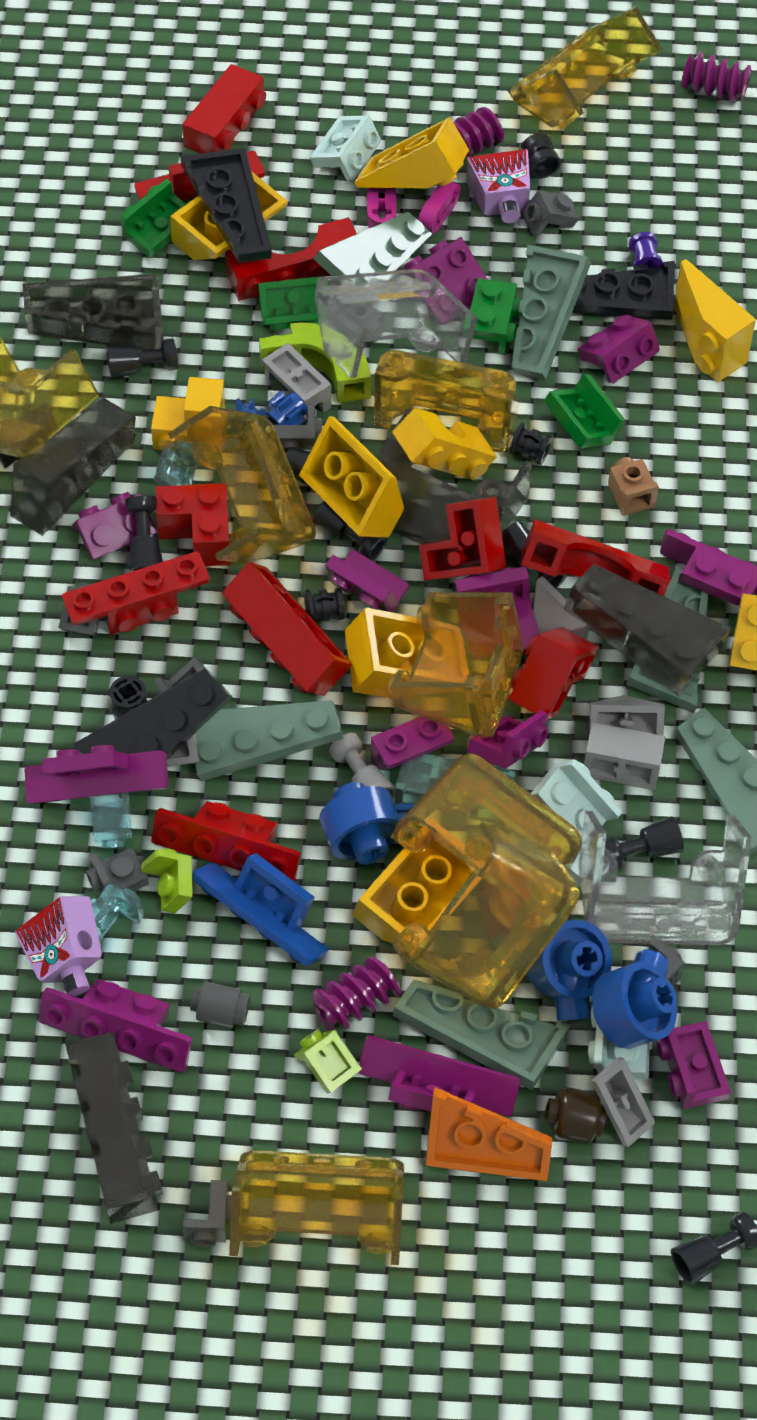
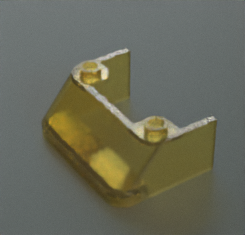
(584, 66)
(39, 401)
(257, 480)
(319, 1197)

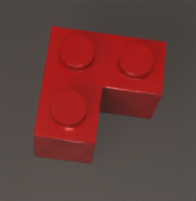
(195, 513)
(474, 542)
(552, 667)

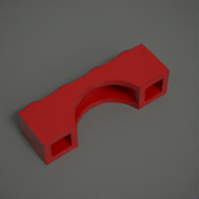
(246, 275)
(564, 552)

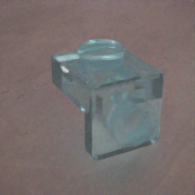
(176, 465)
(111, 819)
(113, 903)

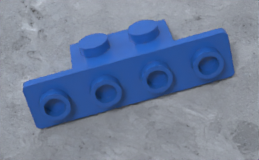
(266, 902)

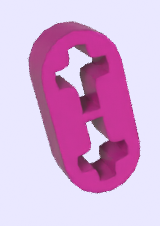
(377, 205)
(439, 206)

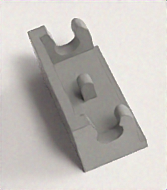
(298, 376)
(624, 756)

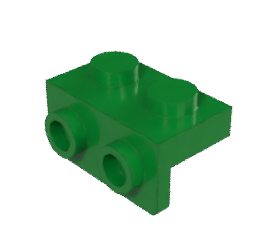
(149, 220)
(288, 302)
(495, 306)
(586, 413)

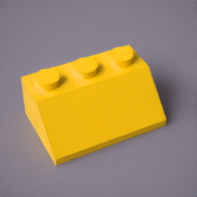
(197, 233)
(353, 482)
(411, 891)

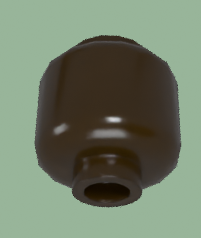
(575, 1115)

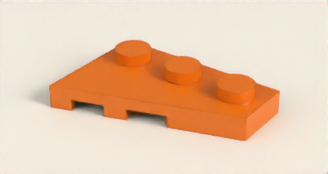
(483, 1141)

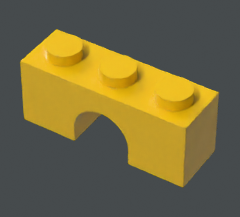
(455, 451)

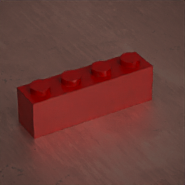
(286, 630)

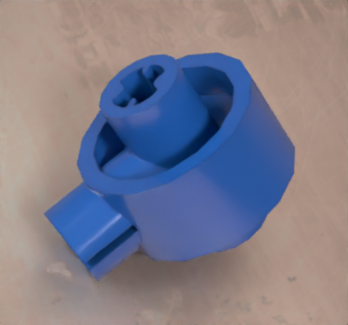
(361, 822)
(571, 968)
(636, 1001)

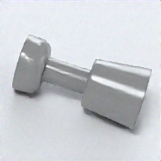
(348, 751)

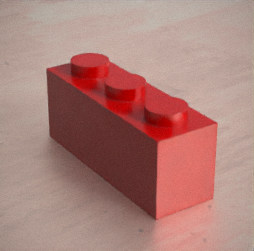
(224, 111)

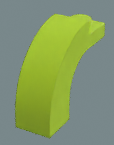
(308, 342)

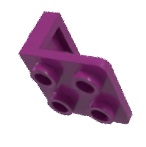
(453, 268)
(507, 580)

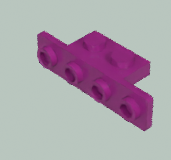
(710, 568)
(94, 774)
(128, 1014)
(417, 1073)

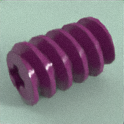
(716, 76)
(479, 129)
(354, 992)

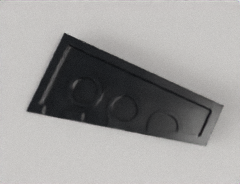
(231, 199)
(634, 292)
(164, 720)

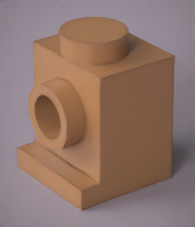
(632, 486)

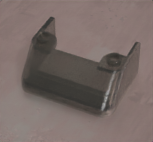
(427, 497)

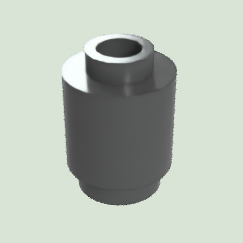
(220, 1004)

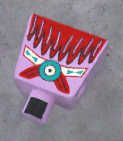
(500, 183)
(62, 942)

